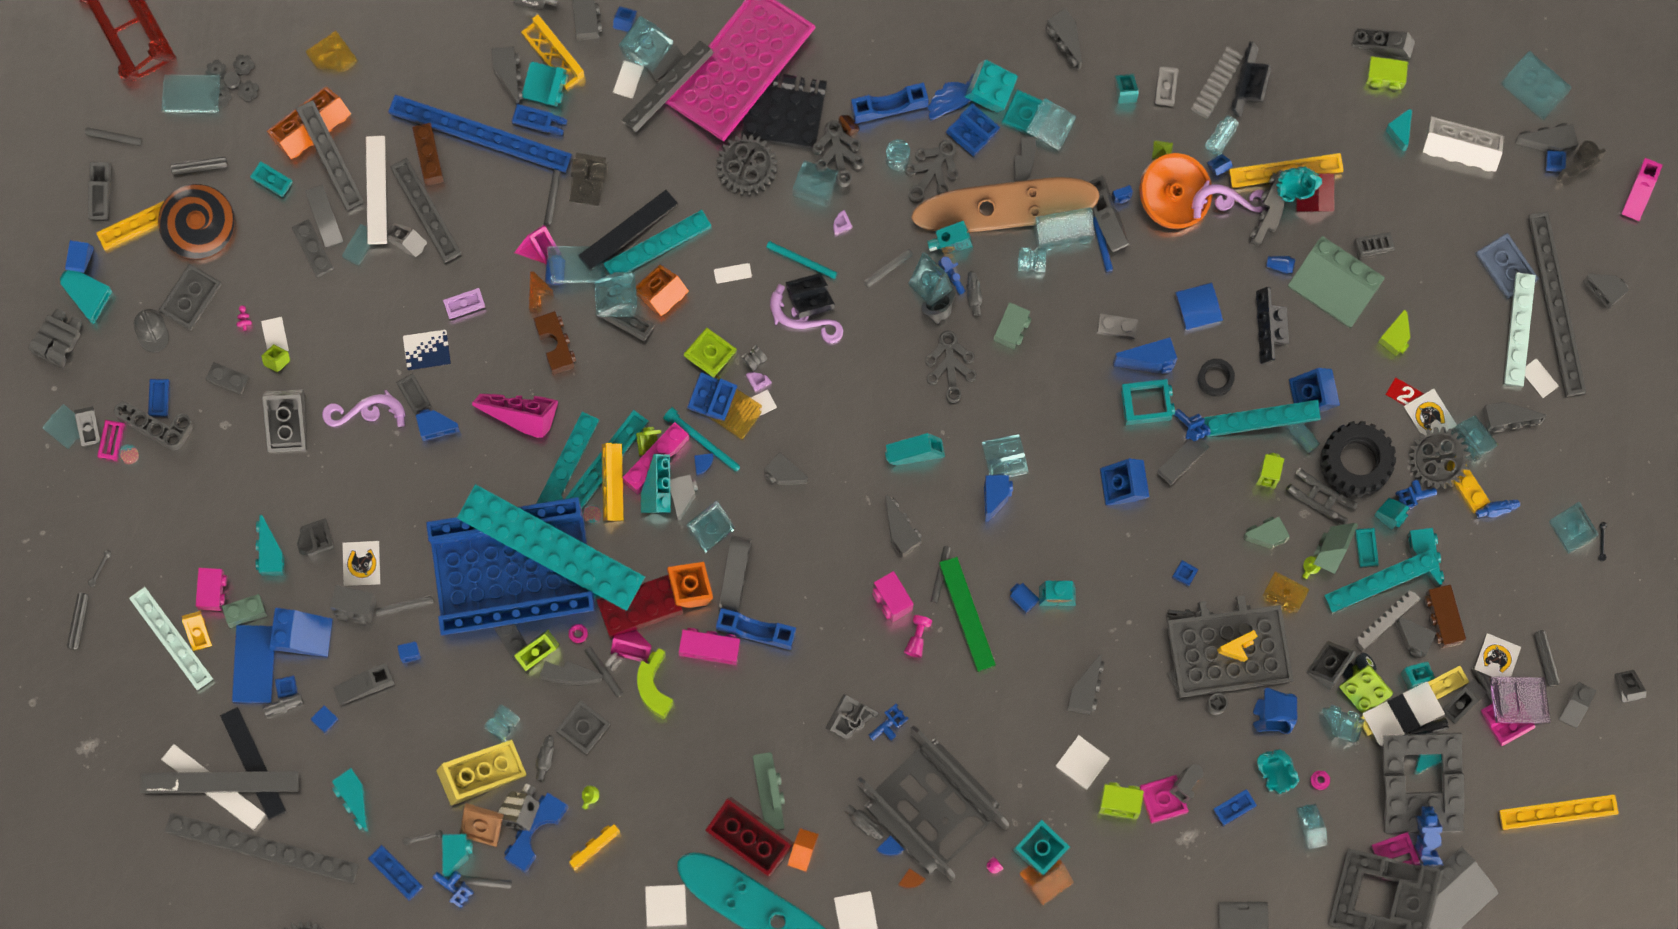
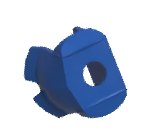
(1276, 712)

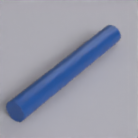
(1103, 246)

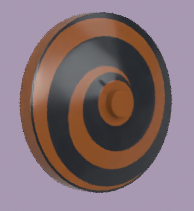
(196, 221)

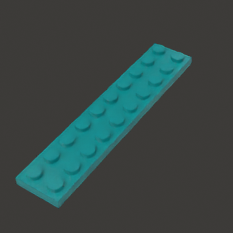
(551, 547)

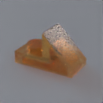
(537, 287)

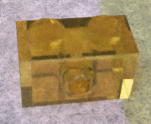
(1285, 592)

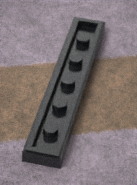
(628, 230)
(251, 759)

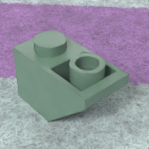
(1269, 534)

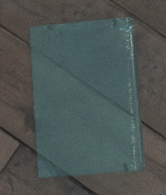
(191, 94)
(568, 268)

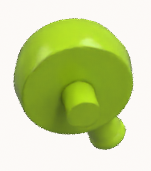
(1310, 567)
(589, 795)

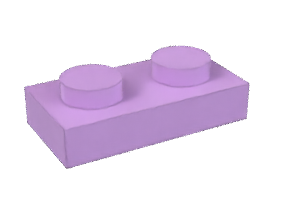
(464, 303)

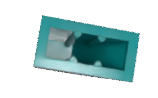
(86, 293)
(915, 449)

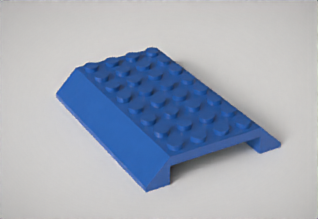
(496, 586)

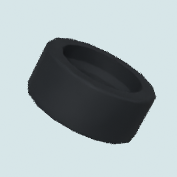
(1216, 363)

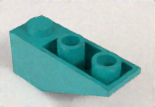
(656, 488)
(1422, 541)
(270, 555)
(353, 793)

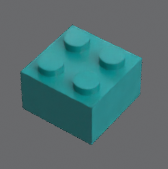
(991, 86)

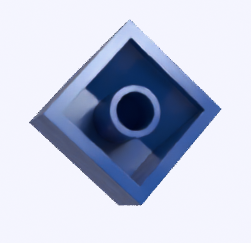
(1315, 385)
(1124, 482)
(996, 494)

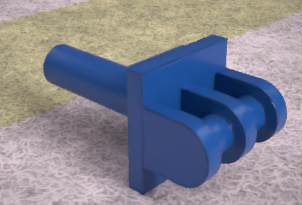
(946, 264)
(1195, 424)
(1410, 498)
(885, 726)
(449, 884)

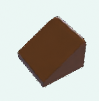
(848, 124)

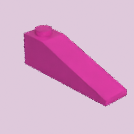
(525, 415)

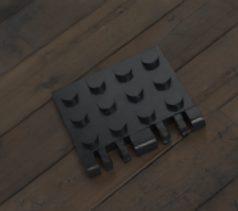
(787, 114)

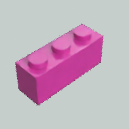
(709, 646)

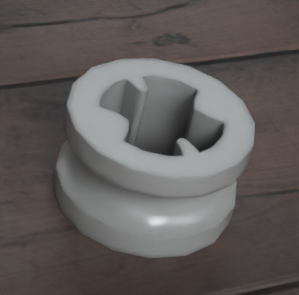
(614, 661)

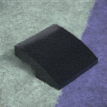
(810, 295)

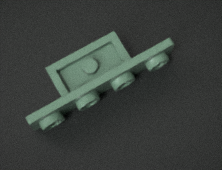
(768, 790)

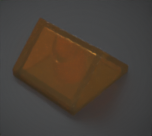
(1047, 885)

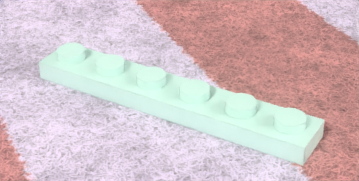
(1519, 329)
(171, 638)

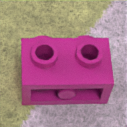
(210, 589)

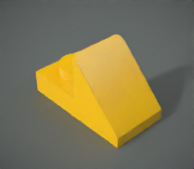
(196, 630)
(1234, 648)

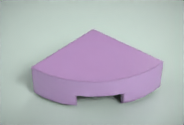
(841, 223)
(758, 380)

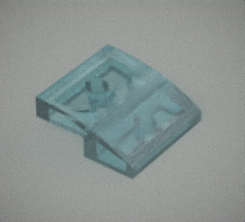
(1051, 124)
(1005, 456)

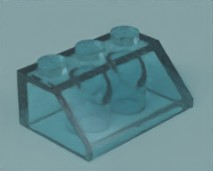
(1536, 85)
(1064, 228)

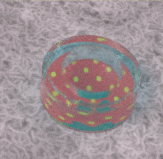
(128, 454)
(592, 514)

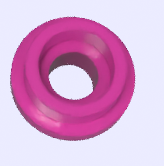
(578, 627)
(1320, 786)

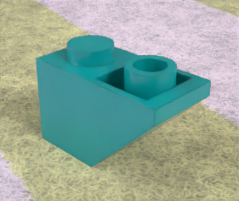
(1392, 513)

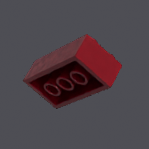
(650, 606)
(749, 836)

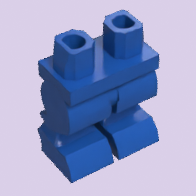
(1429, 837)

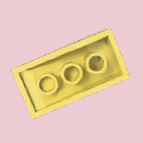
(480, 772)

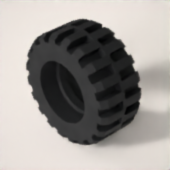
(1372, 439)

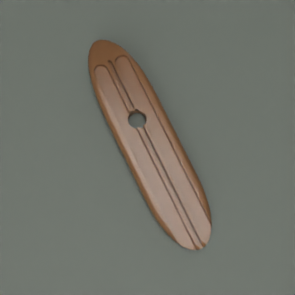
(1013, 203)

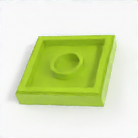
(710, 352)

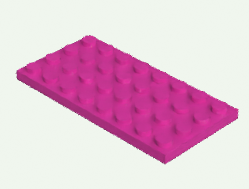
(744, 63)

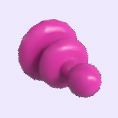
(243, 317)

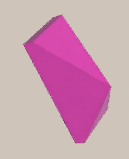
(631, 646)

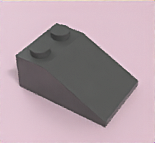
(285, 420)

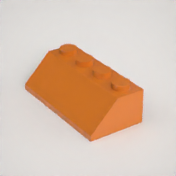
(290, 131)

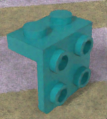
(544, 84)

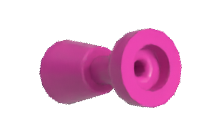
(915, 644)

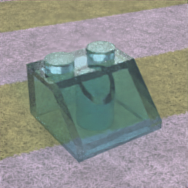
(645, 44)
(815, 185)
(616, 295)

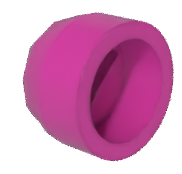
(994, 865)

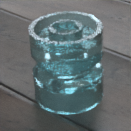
(897, 154)
(1032, 260)
(502, 722)

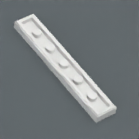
(376, 189)
(230, 801)

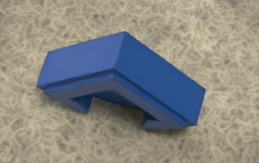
(703, 463)
(890, 847)

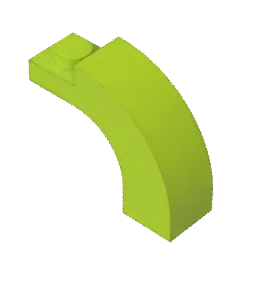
(651, 697)

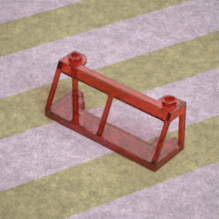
(158, 47)

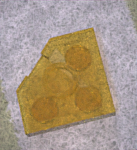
(332, 54)

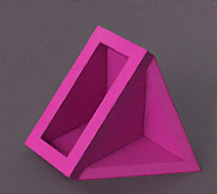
(536, 245)

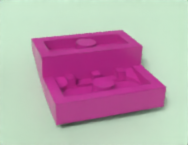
(1505, 731)

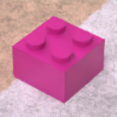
(892, 597)

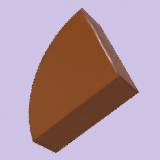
(911, 879)

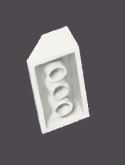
(1463, 144)

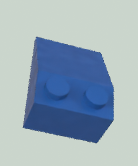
(1151, 357)
(300, 632)

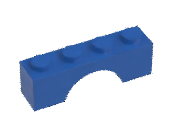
(871, 108)
(744, 627)
(549, 811)

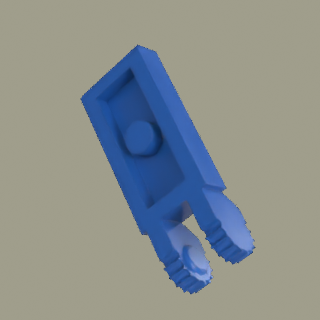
(537, 119)

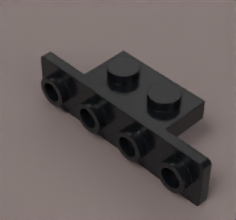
(1252, 80)
(1271, 325)

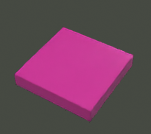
(1160, 802)

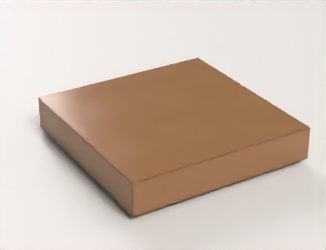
(481, 824)

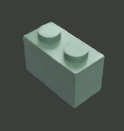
(1012, 325)
(244, 611)

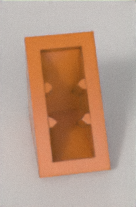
(802, 849)

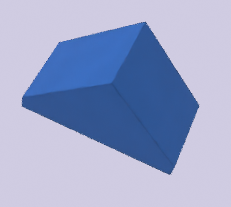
(78, 256)

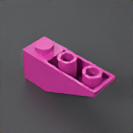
(1641, 189)

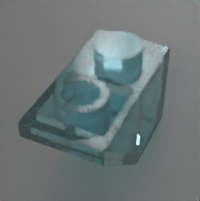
(1344, 725)
(1312, 826)

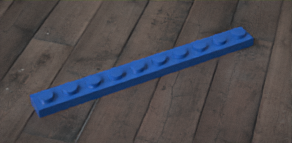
(480, 133)

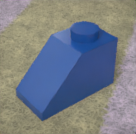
(434, 424)

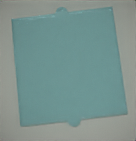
(63, 426)

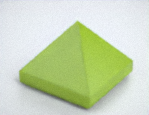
(1161, 148)

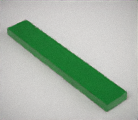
(967, 614)

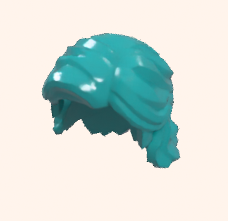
(1298, 183)
(1278, 770)

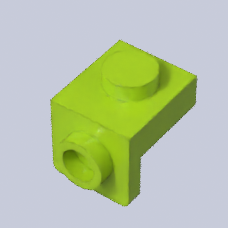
(646, 439)

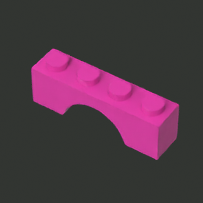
(668, 444)

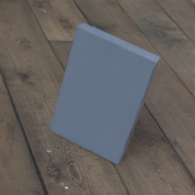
(1503, 261)

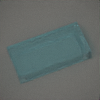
(358, 246)

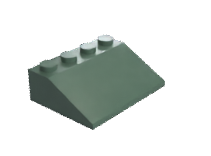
(1336, 281)

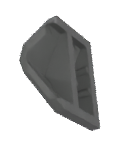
(315, 538)

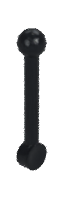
(1602, 557)

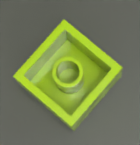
(1121, 800)

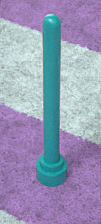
(673, 416)

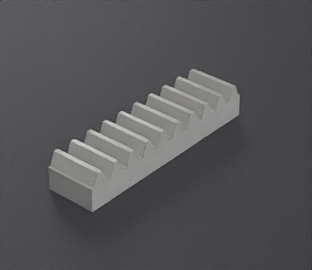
(1217, 82)
(1386, 620)

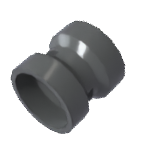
(754, 358)
(1219, 701)

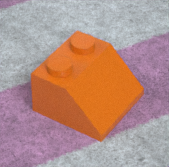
(661, 290)
(690, 585)

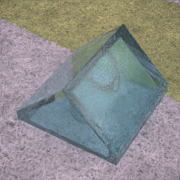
(930, 280)
(1476, 436)
(710, 526)
(1574, 528)

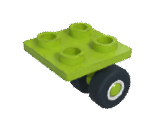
(1364, 685)

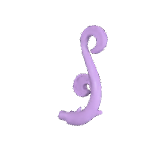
(1223, 205)
(802, 323)
(387, 399)

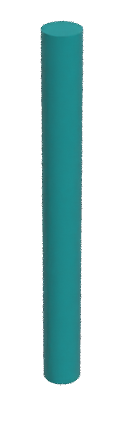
(803, 260)

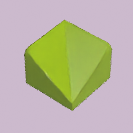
(275, 358)

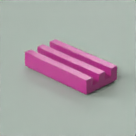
(108, 456)

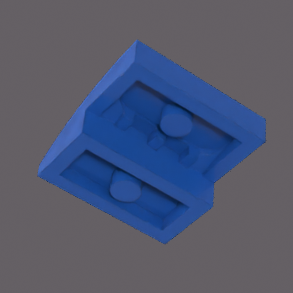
(973, 130)
(1199, 306)
(712, 396)

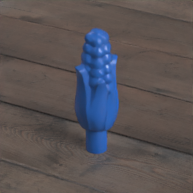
(1498, 508)

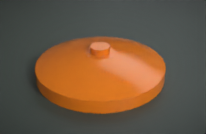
(1169, 190)

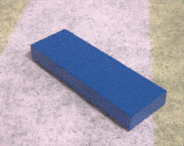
(395, 872)

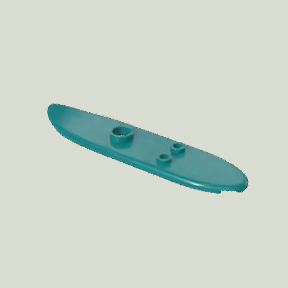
(738, 894)

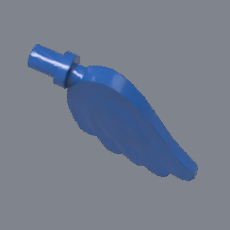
(949, 98)

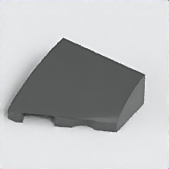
(849, 716)

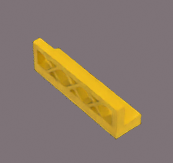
(556, 45)
(612, 482)

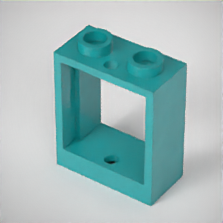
(1130, 418)

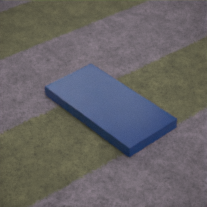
(253, 665)

